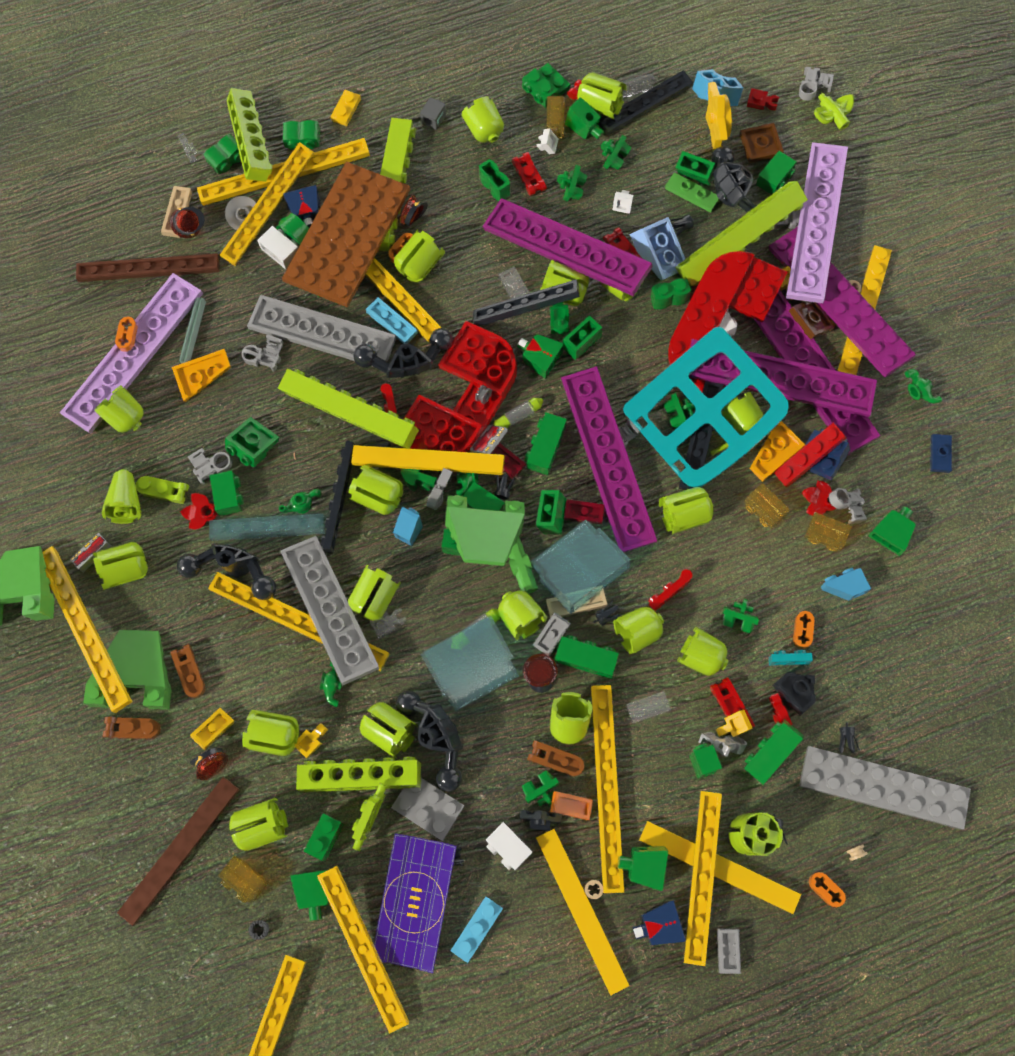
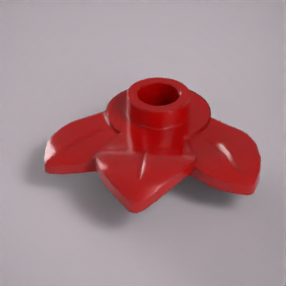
(818, 498)
(197, 511)

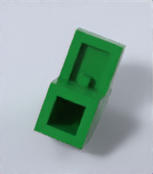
(293, 228)
(415, 477)

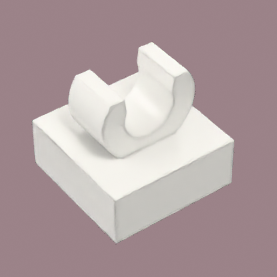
(548, 141)
(622, 201)

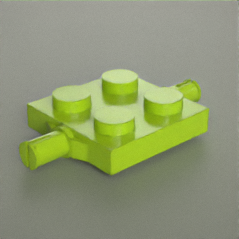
(370, 810)

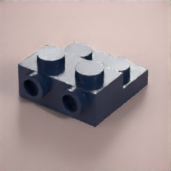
(830, 464)

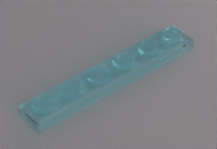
(266, 527)

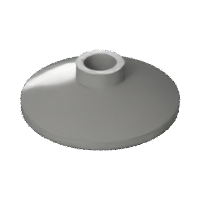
(236, 206)

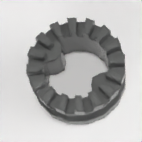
(483, 394)
(255, 935)

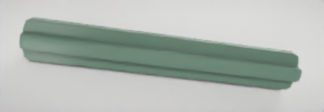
(192, 330)

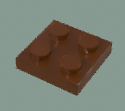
(761, 142)
(812, 319)

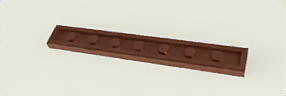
(147, 267)
(178, 851)

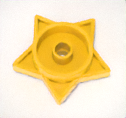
(718, 116)

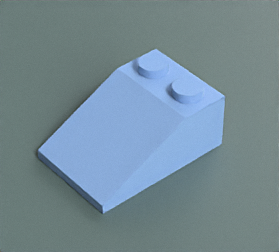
(660, 247)

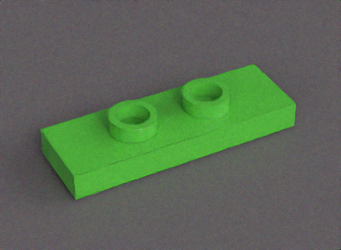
(692, 192)

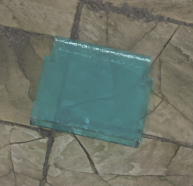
(580, 565)
(470, 663)

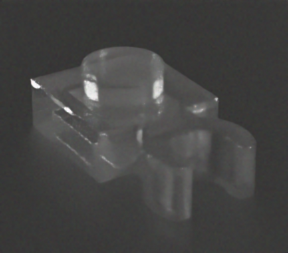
(188, 148)
(386, 624)

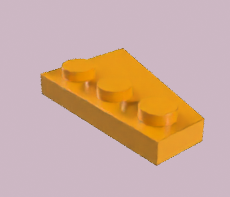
(200, 372)
(776, 450)

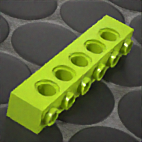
(248, 135)
(307, 775)

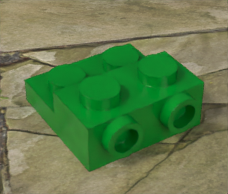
(545, 83)
(250, 442)

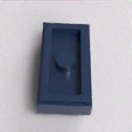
(941, 453)

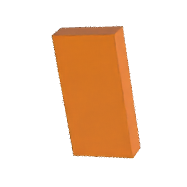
(571, 805)

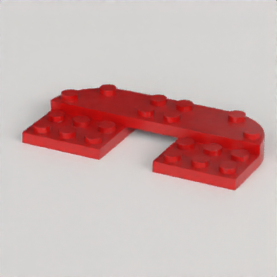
(732, 282)
(481, 360)

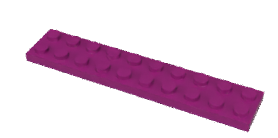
(568, 247)
(854, 315)
(794, 345)
(798, 382)
(608, 460)

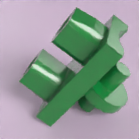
(619, 147)
(570, 183)
(559, 318)
(676, 405)
(748, 620)
(532, 793)

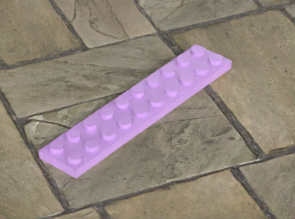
(817, 223)
(120, 367)

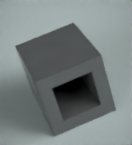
(433, 113)

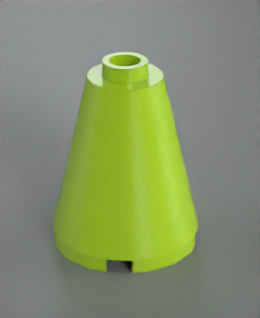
(122, 499)

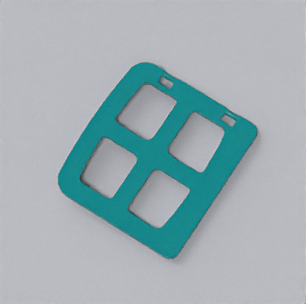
(707, 409)

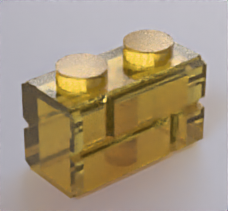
(556, 114)
(766, 506)
(827, 532)
(243, 880)

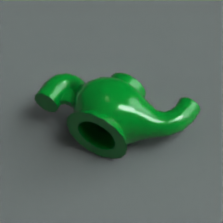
(920, 387)
(466, 480)
(300, 502)
(330, 684)

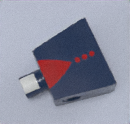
(304, 203)
(660, 925)

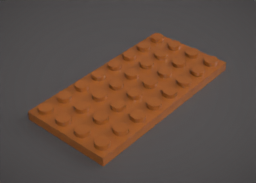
(346, 234)

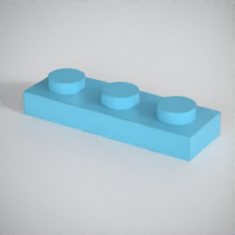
(391, 321)
(476, 929)

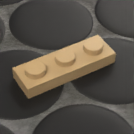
(179, 199)
(595, 602)

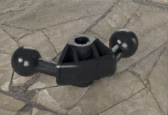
(731, 179)
(408, 358)
(235, 562)
(435, 733)

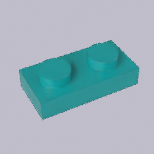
(799, 657)

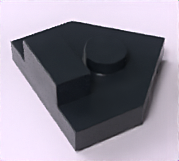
(796, 691)
(540, 819)

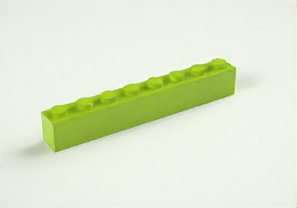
(396, 161)
(744, 230)
(349, 409)

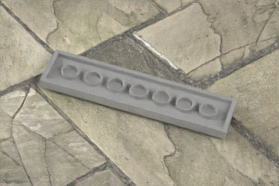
(317, 329)
(329, 610)
(885, 787)

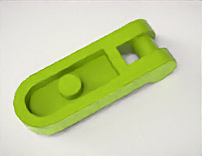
(162, 489)

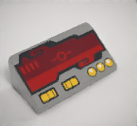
(488, 439)
(84, 557)

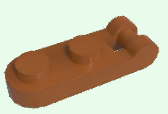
(188, 672)
(131, 728)
(556, 759)

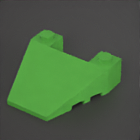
(484, 534)
(26, 581)
(140, 665)

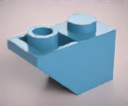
(408, 526)
(847, 586)

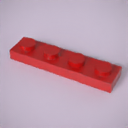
(810, 455)

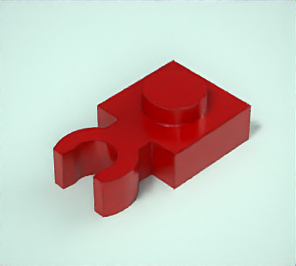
(759, 99)
(779, 710)

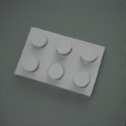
(429, 808)

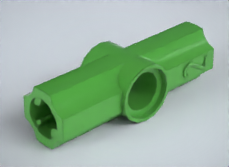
(522, 568)

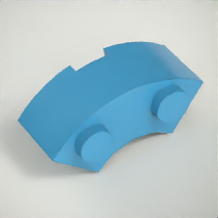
(725, 85)

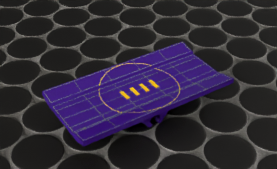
(414, 902)

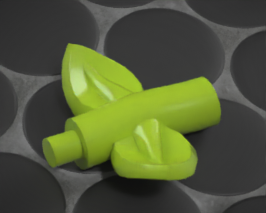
(834, 111)

